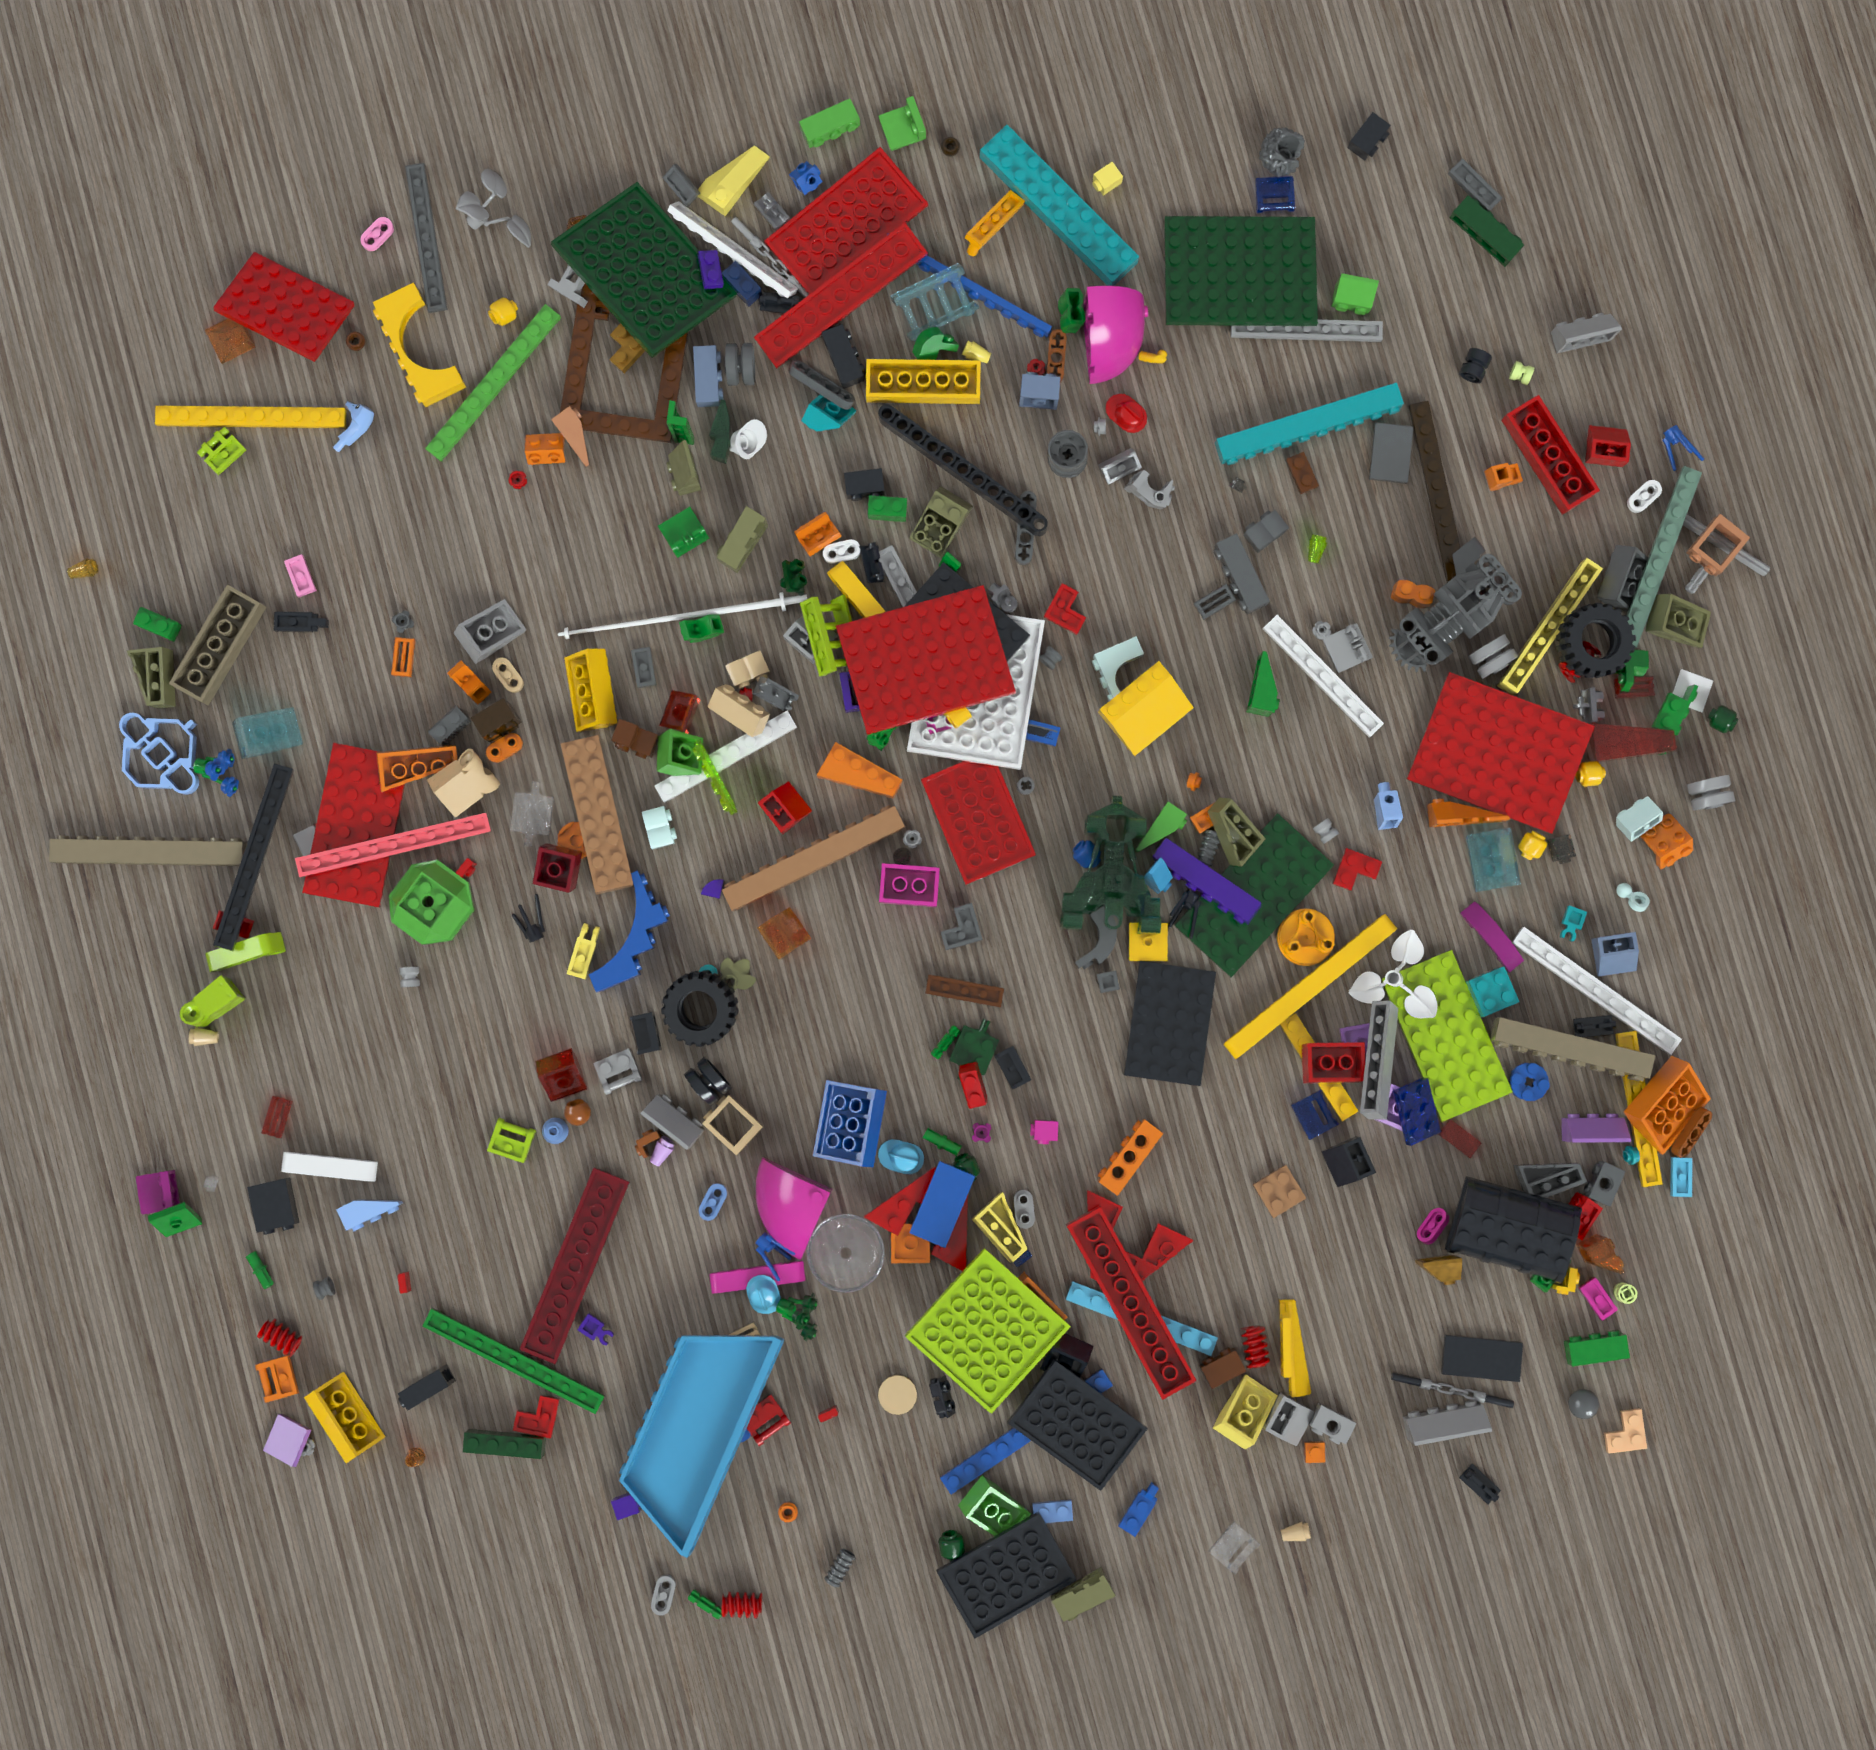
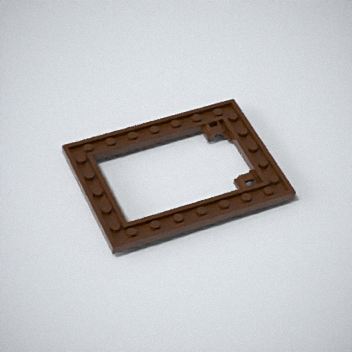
(576, 376)

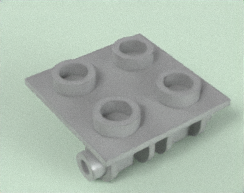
(1347, 648)

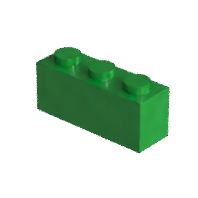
(1596, 1348)

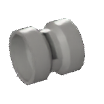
(1326, 830)
(409, 975)

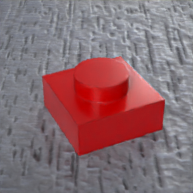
(466, 868)

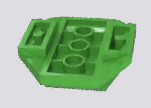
(450, 908)

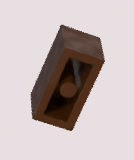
(1222, 1367)

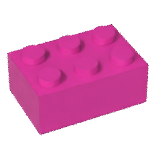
(909, 885)

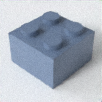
(1039, 391)

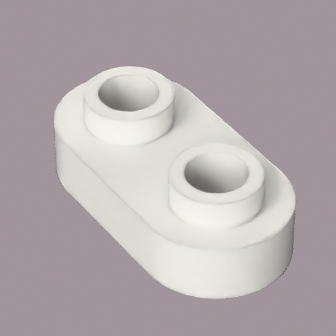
(1643, 497)
(841, 550)

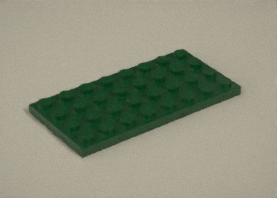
(1276, 876)

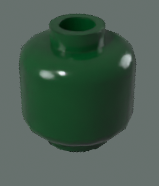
(1723, 719)
(967, 1163)
(951, 1545)

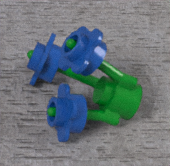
(214, 767)

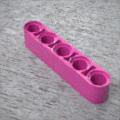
(738, 1279)

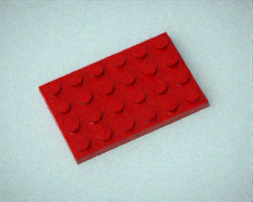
(284, 306)
(978, 819)

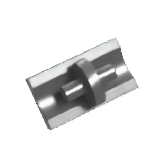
(771, 211)
(1002, 598)
(1588, 707)

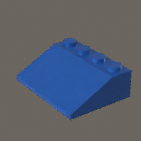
(849, 1123)

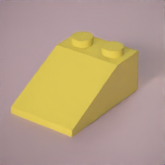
(1245, 1412)

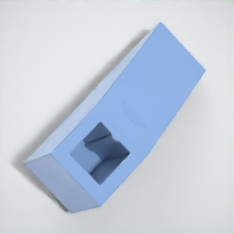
(360, 1211)

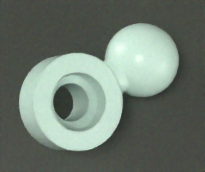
(1637, 901)

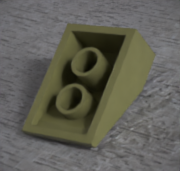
(683, 470)
(1678, 620)

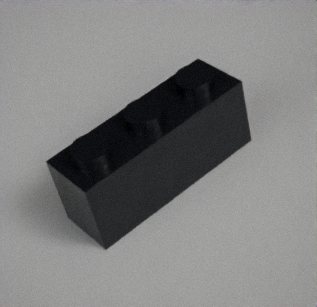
(843, 356)

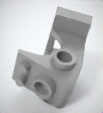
(568, 288)
(1156, 499)

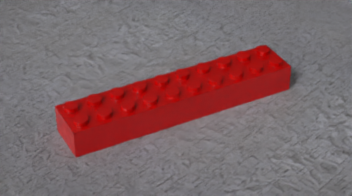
(1131, 1302)

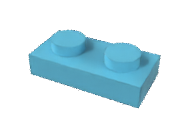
(1681, 1177)

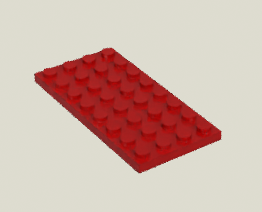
(846, 221)
(350, 814)

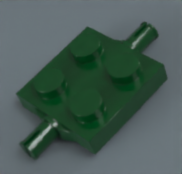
(974, 1046)

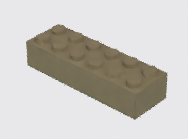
(217, 645)

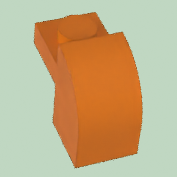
(1502, 476)
(469, 682)

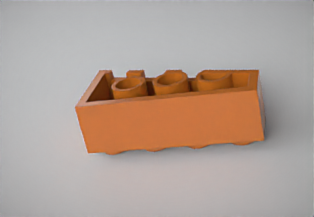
(855, 771)

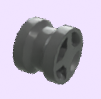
(1050, 658)
(324, 1288)

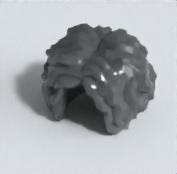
(1280, 150)

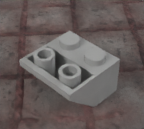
(798, 638)
(1288, 1419)

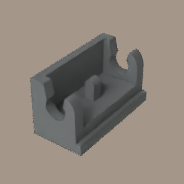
(774, 694)

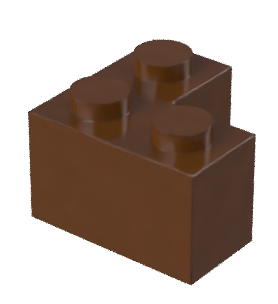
(631, 737)

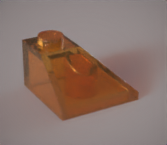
(229, 339)

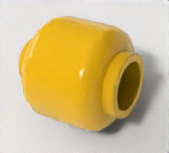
(503, 311)
(1590, 773)
(1532, 845)

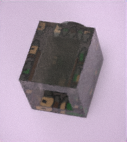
(1561, 849)

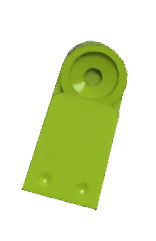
(211, 1002)

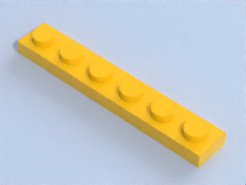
(1333, 1092)

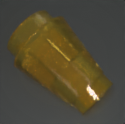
(85, 568)

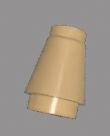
(202, 1036)
(1296, 1532)

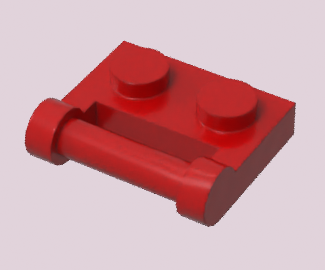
(764, 1412)

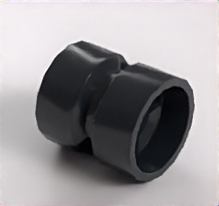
(1477, 362)

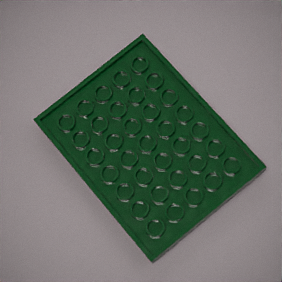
(641, 269)
(1240, 271)

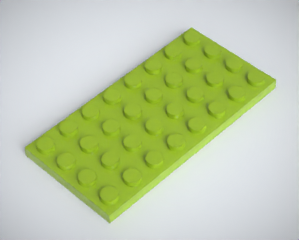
(1454, 1044)

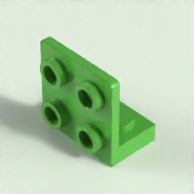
(903, 125)

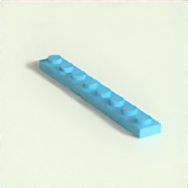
(1180, 1332)

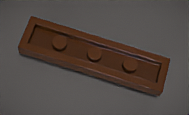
(964, 991)

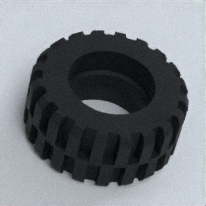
(1619, 636)
(682, 1026)

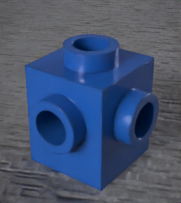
(806, 177)

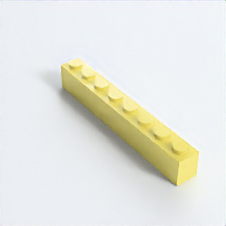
(1548, 627)

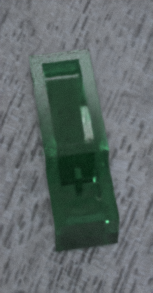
(721, 434)

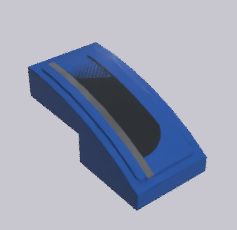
(1042, 733)

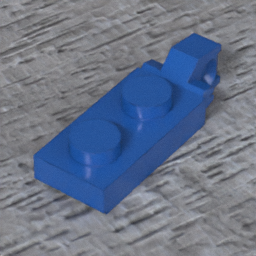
(1139, 1510)

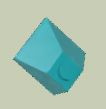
(826, 415)

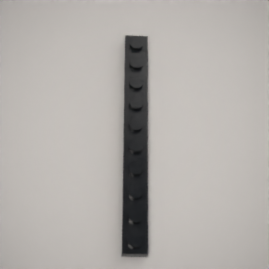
(253, 857)

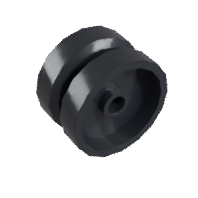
(710, 1079)

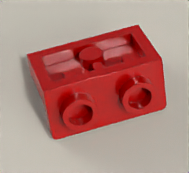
(1589, 1213)

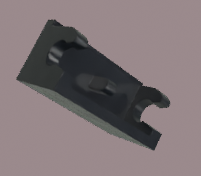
(1012, 1067)

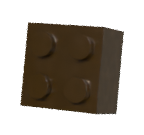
(496, 720)

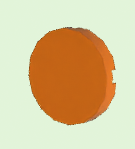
(572, 834)

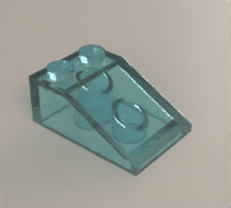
(267, 732)

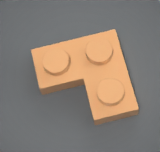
(1632, 1435)

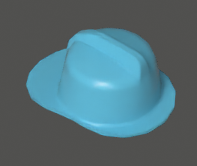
(901, 1156)
(763, 1294)

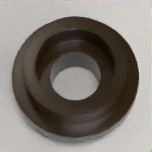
(950, 141)

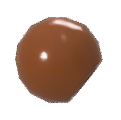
(577, 1112)

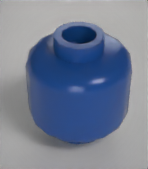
(1083, 853)

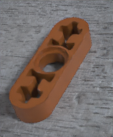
(1062, 344)
(1691, 1132)

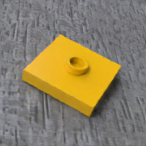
(1148, 946)

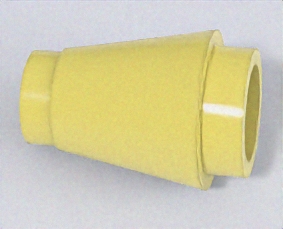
(975, 352)

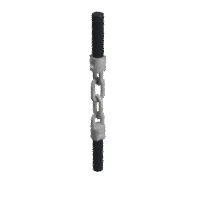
(1478, 1395)

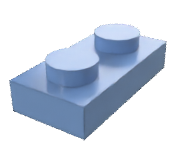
(1054, 1510)

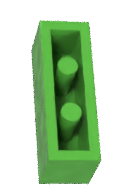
(829, 123)

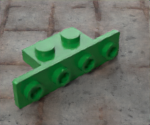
(1675, 710)

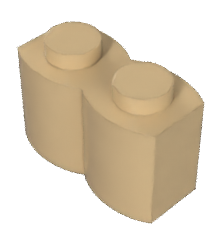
(747, 670)

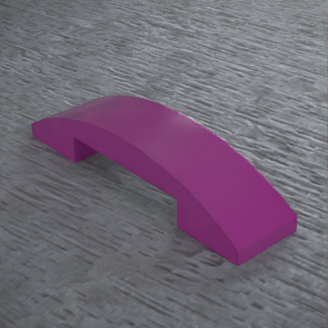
(1493, 936)

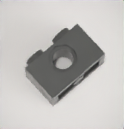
(1613, 1177)

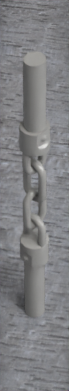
(757, 244)

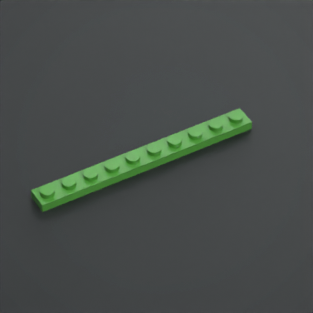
(493, 382)

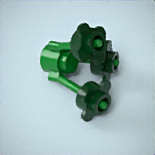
(800, 1316)

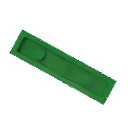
(679, 425)

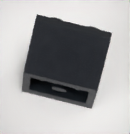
(1348, 1161)

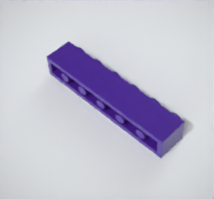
(1208, 882)

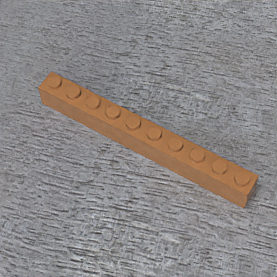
(813, 858)

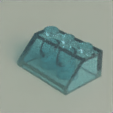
(1493, 859)

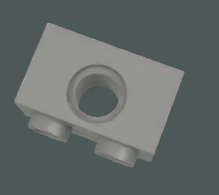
(1342, 1430)

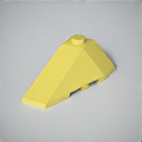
(728, 184)

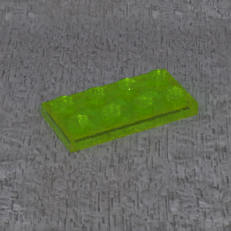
(717, 783)

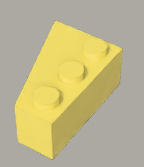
(1000, 1228)

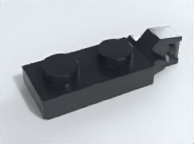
(298, 622)

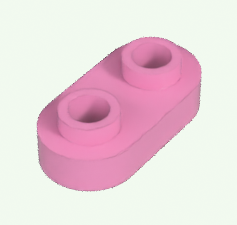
(375, 233)

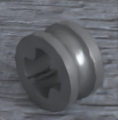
(1027, 791)

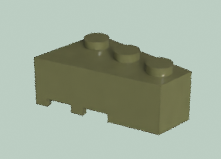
(1235, 831)
(1083, 1595)

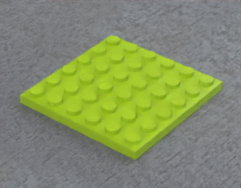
(987, 1330)

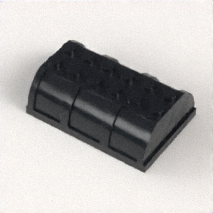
(1514, 1229)

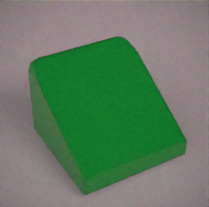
(951, 561)

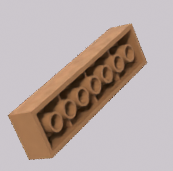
(597, 814)

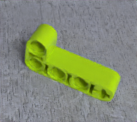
(245, 951)

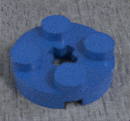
(1540, 1081)

